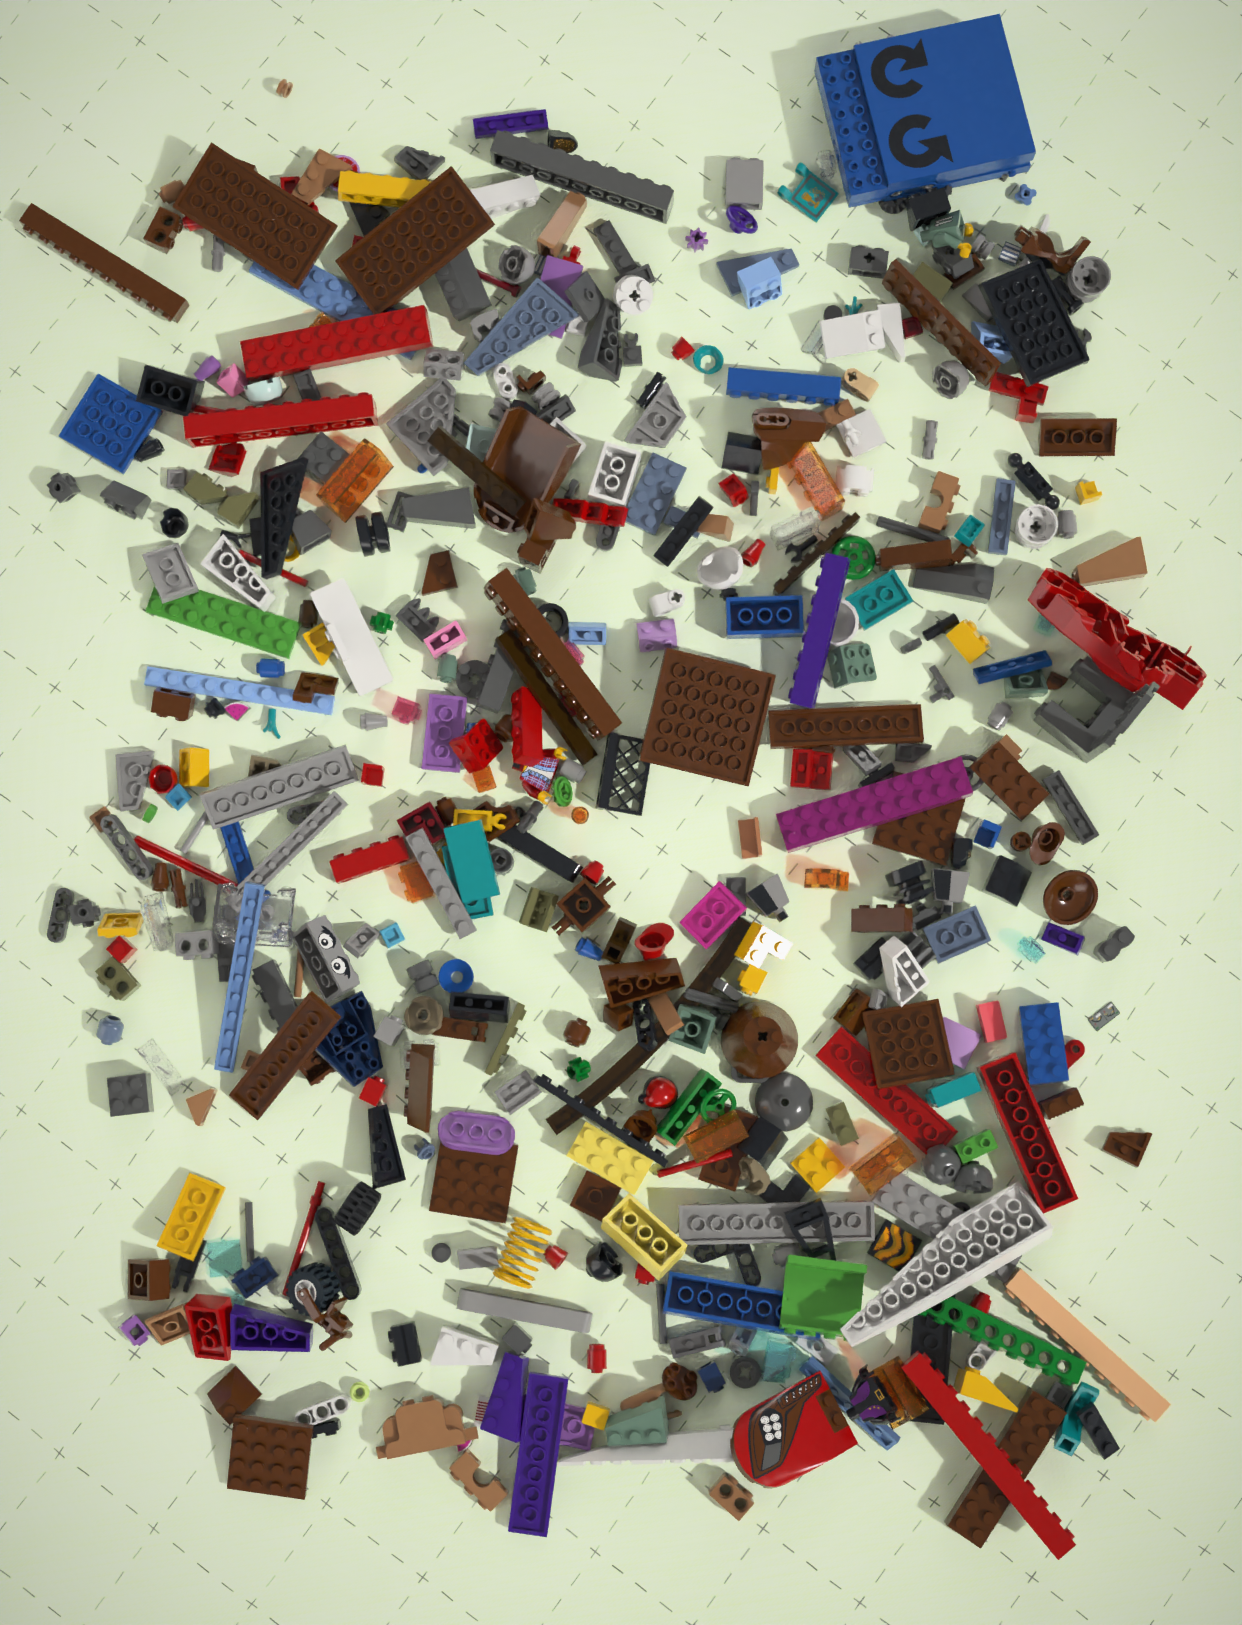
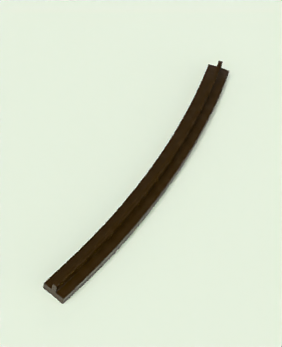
(636, 1055)

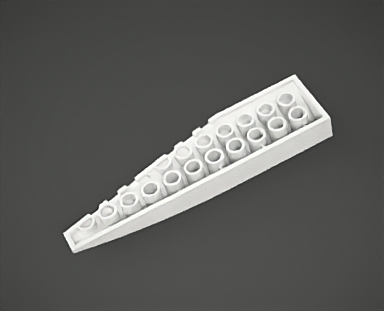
(957, 1258)
(680, 1445)

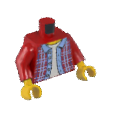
(538, 779)

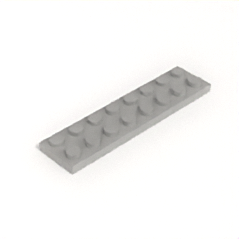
(279, 787)
(925, 1212)

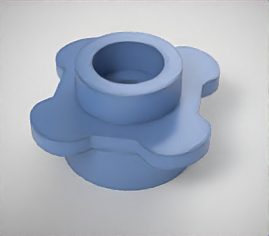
(1026, 200)

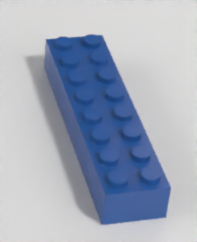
(725, 1303)

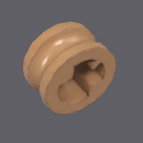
(284, 88)

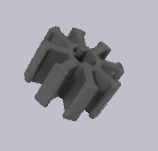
(920, 950)

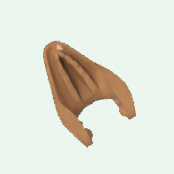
(647, 1395)

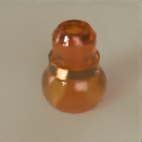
(321, 319)
(580, 815)

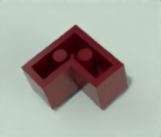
(425, 818)

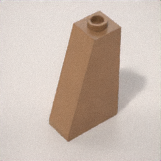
(561, 225)
(1114, 565)

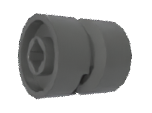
(502, 861)
(422, 976)

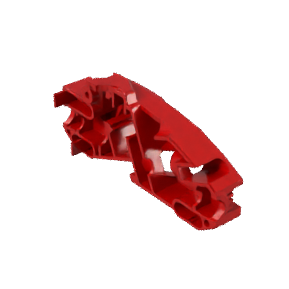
(1117, 648)

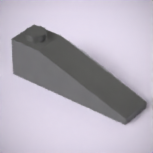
(601, 350)

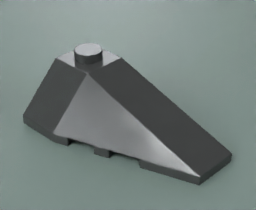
(964, 581)

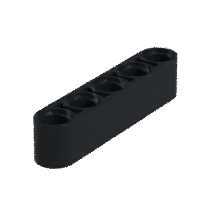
(542, 853)
(338, 1263)

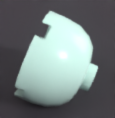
(264, 391)

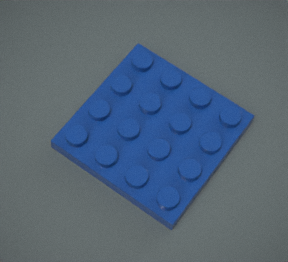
(110, 424)

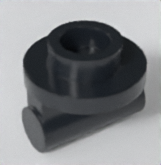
(214, 708)

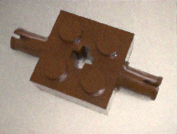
(584, 893)

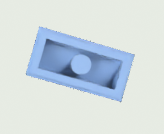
(587, 633)

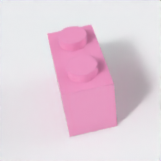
(445, 639)

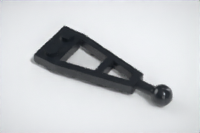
(805, 1216)

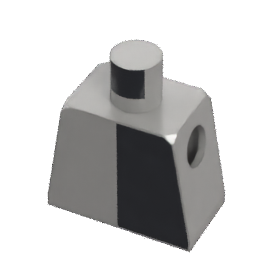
(948, 887)
(770, 898)

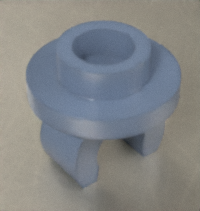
(426, 1151)

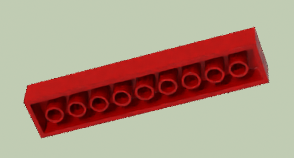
(337, 343)
(280, 420)

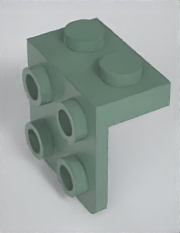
(851, 665)

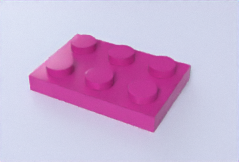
(713, 915)

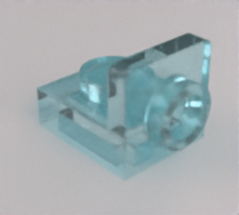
(1043, 626)

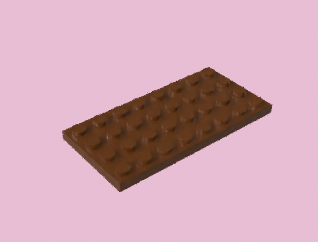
(254, 216)
(415, 242)

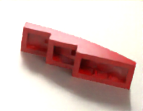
(593, 512)

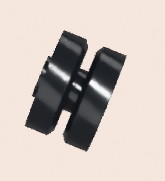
(374, 533)

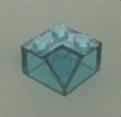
(777, 1360)

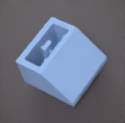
(760, 283)
(991, 339)

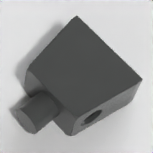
(308, 531)

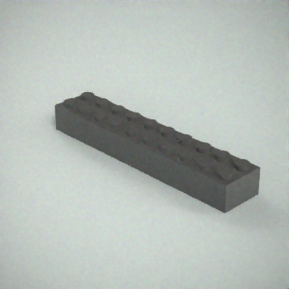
(582, 176)

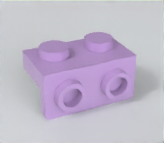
(657, 635)

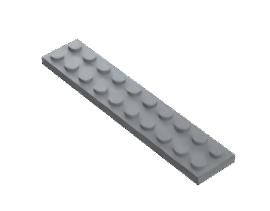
(768, 1224)

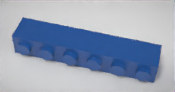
(783, 386)

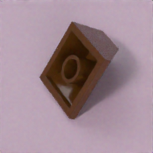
(233, 1394)

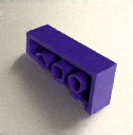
(268, 1331)
(507, 1400)

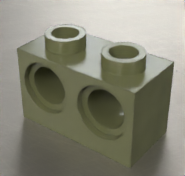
(121, 975)

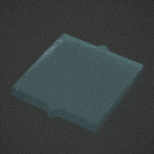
(224, 1257)

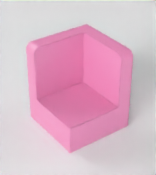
(232, 380)

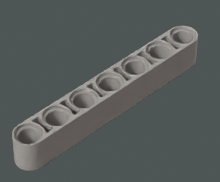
(524, 1310)

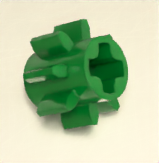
(381, 623)
(578, 1069)

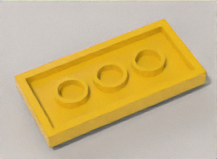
(191, 1217)

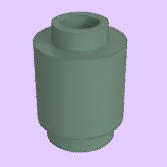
(526, 580)
(447, 668)

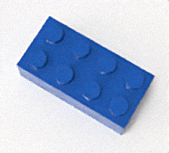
(764, 617)
(1043, 1043)

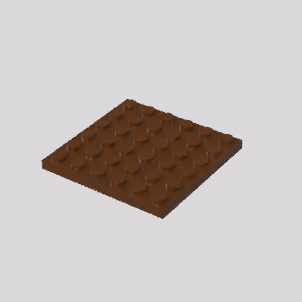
(707, 717)

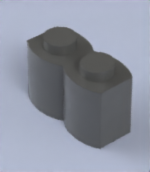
(1117, 940)

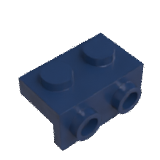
(255, 1277)

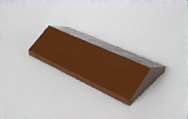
(1077, 436)

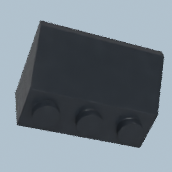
(169, 390)

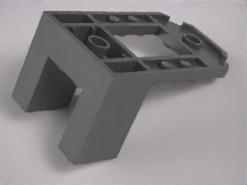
(1113, 717)

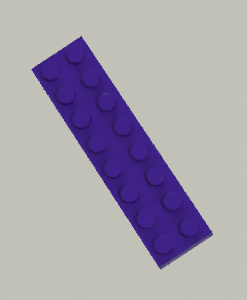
(538, 1454)

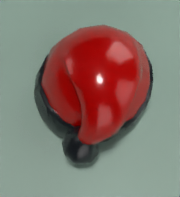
(659, 1093)

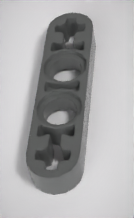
(123, 849)

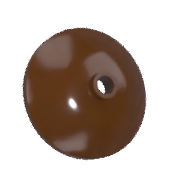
(1076, 903)

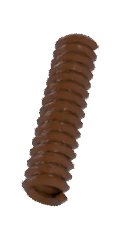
(826, 749)

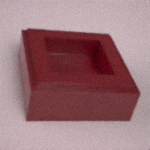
(911, 327)

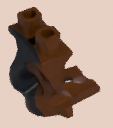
(1040, 246)

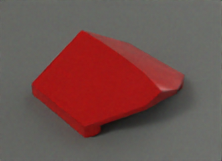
(228, 459)

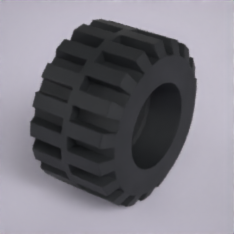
(357, 1208)

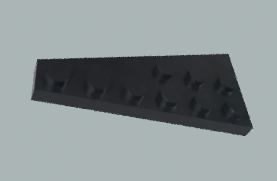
(279, 501)

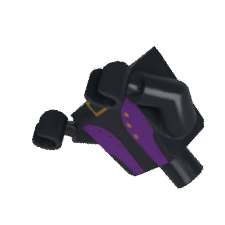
(871, 1400)

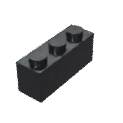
(479, 1007)

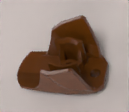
(784, 433)

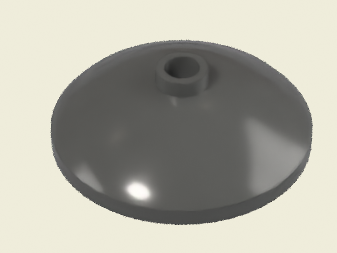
(781, 1087)

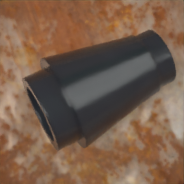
(150, 450)

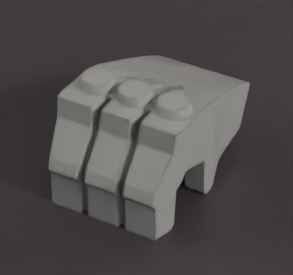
(484, 322)

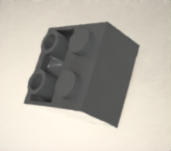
(126, 499)

